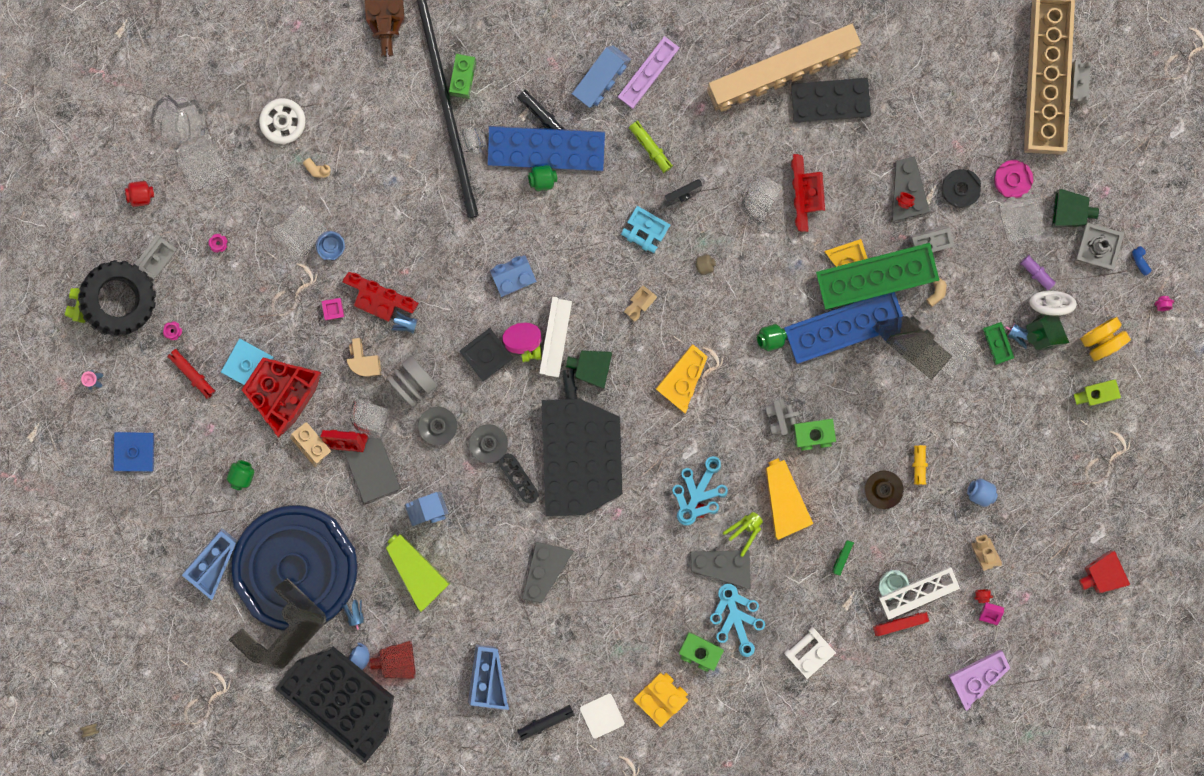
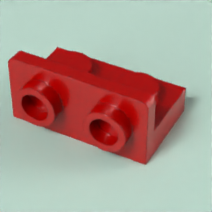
(344, 440)

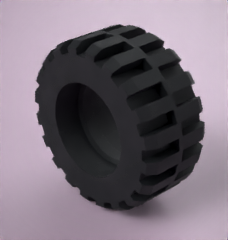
(122, 272)

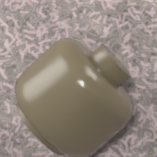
(705, 264)

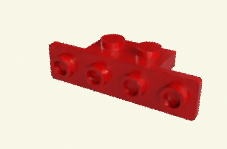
(808, 192)
(378, 299)

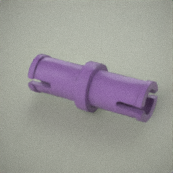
(1038, 272)

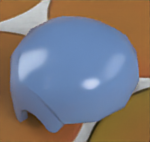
(330, 245)
(360, 656)

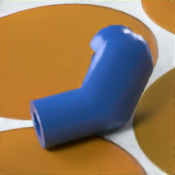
(1139, 260)

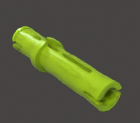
(653, 150)

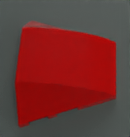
(280, 392)

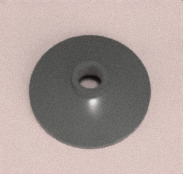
(427, 426)
(479, 438)

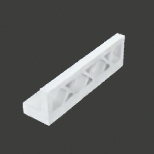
(555, 337)
(920, 597)

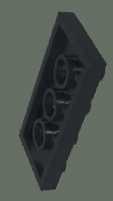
(830, 100)

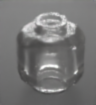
(472, 140)

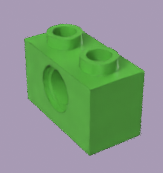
(462, 76)
(803, 430)
(712, 655)

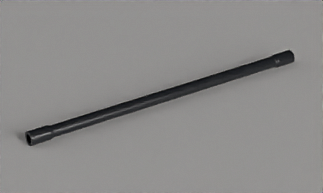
(469, 201)

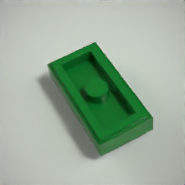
(998, 343)

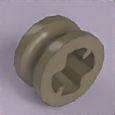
(89, 730)

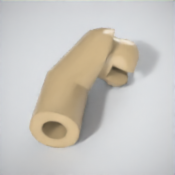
(317, 171)

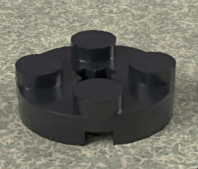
(961, 177)

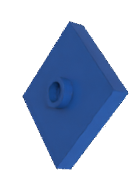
(133, 451)

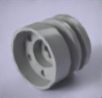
(411, 381)

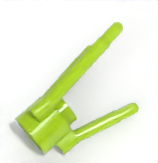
(750, 523)

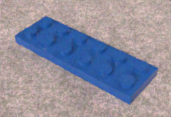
(546, 147)
(840, 327)

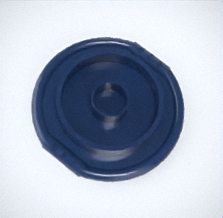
(298, 546)

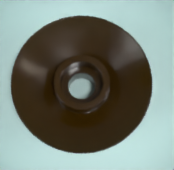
(893, 485)

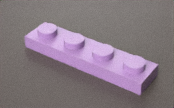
(648, 72)

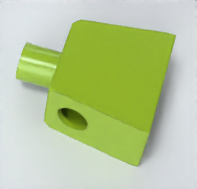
(1107, 392)

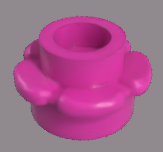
(218, 238)
(1164, 303)
(167, 330)

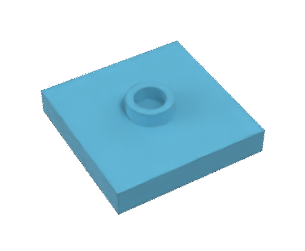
(243, 361)

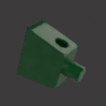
(1072, 210)
(1046, 332)
(591, 367)

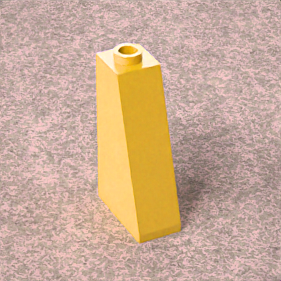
(786, 504)

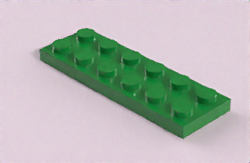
(877, 276)

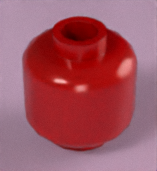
(139, 193)

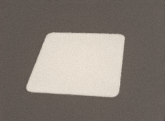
(602, 716)

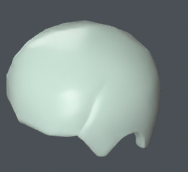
(892, 581)

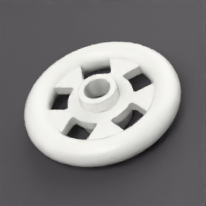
(278, 105)
(1053, 303)

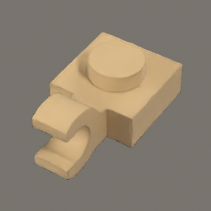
(641, 300)

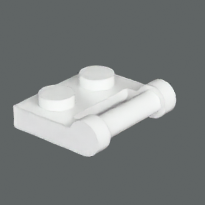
(814, 657)

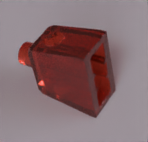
(396, 661)

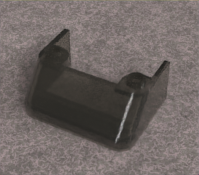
(914, 344)
(304, 622)

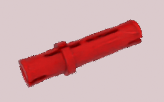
(188, 370)

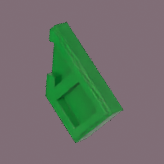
(842, 558)

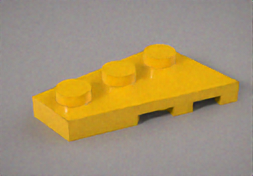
(847, 253)
(682, 378)

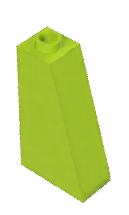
(417, 572)

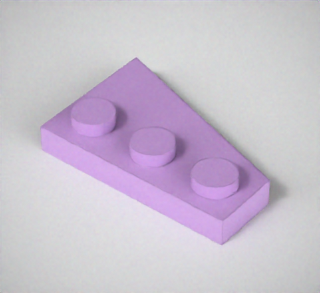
(978, 677)

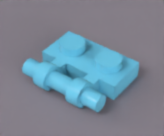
(647, 223)

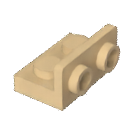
(310, 444)

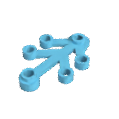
(698, 495)
(735, 616)

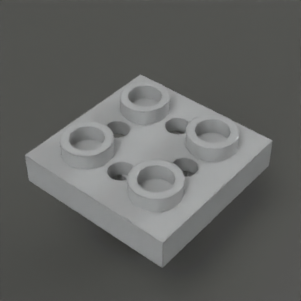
(1101, 245)

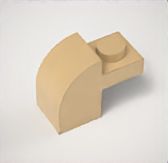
(361, 365)

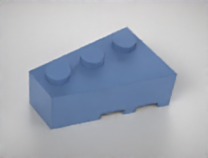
(601, 76)
(427, 508)
(210, 564)
(486, 680)

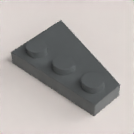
(908, 180)
(723, 566)
(544, 570)

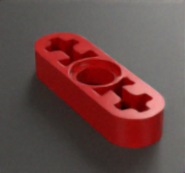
(901, 623)

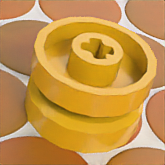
(1106, 340)

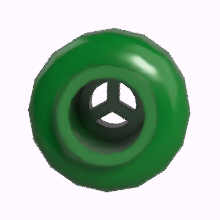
(542, 178)
(771, 337)
(240, 475)

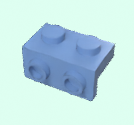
(513, 275)

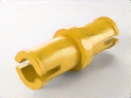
(920, 465)

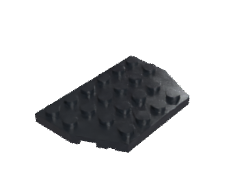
(580, 456)
(340, 700)

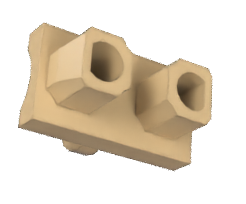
(986, 552)

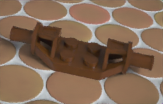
(380, 17)

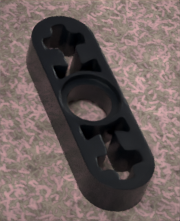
(522, 493)

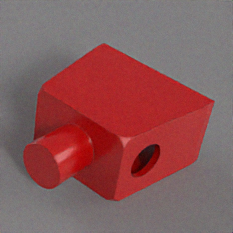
(1105, 574)

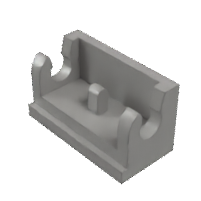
(1080, 82)
(939, 238)
(156, 257)

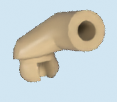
(940, 291)

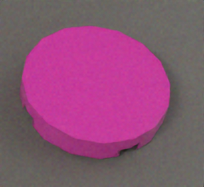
(1013, 179)
(522, 338)

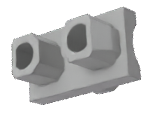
(783, 426)

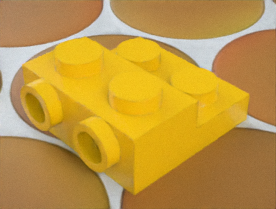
(661, 698)

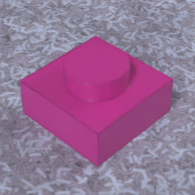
(333, 309)
(991, 613)

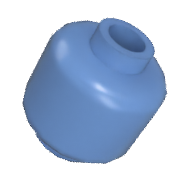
(982, 492)

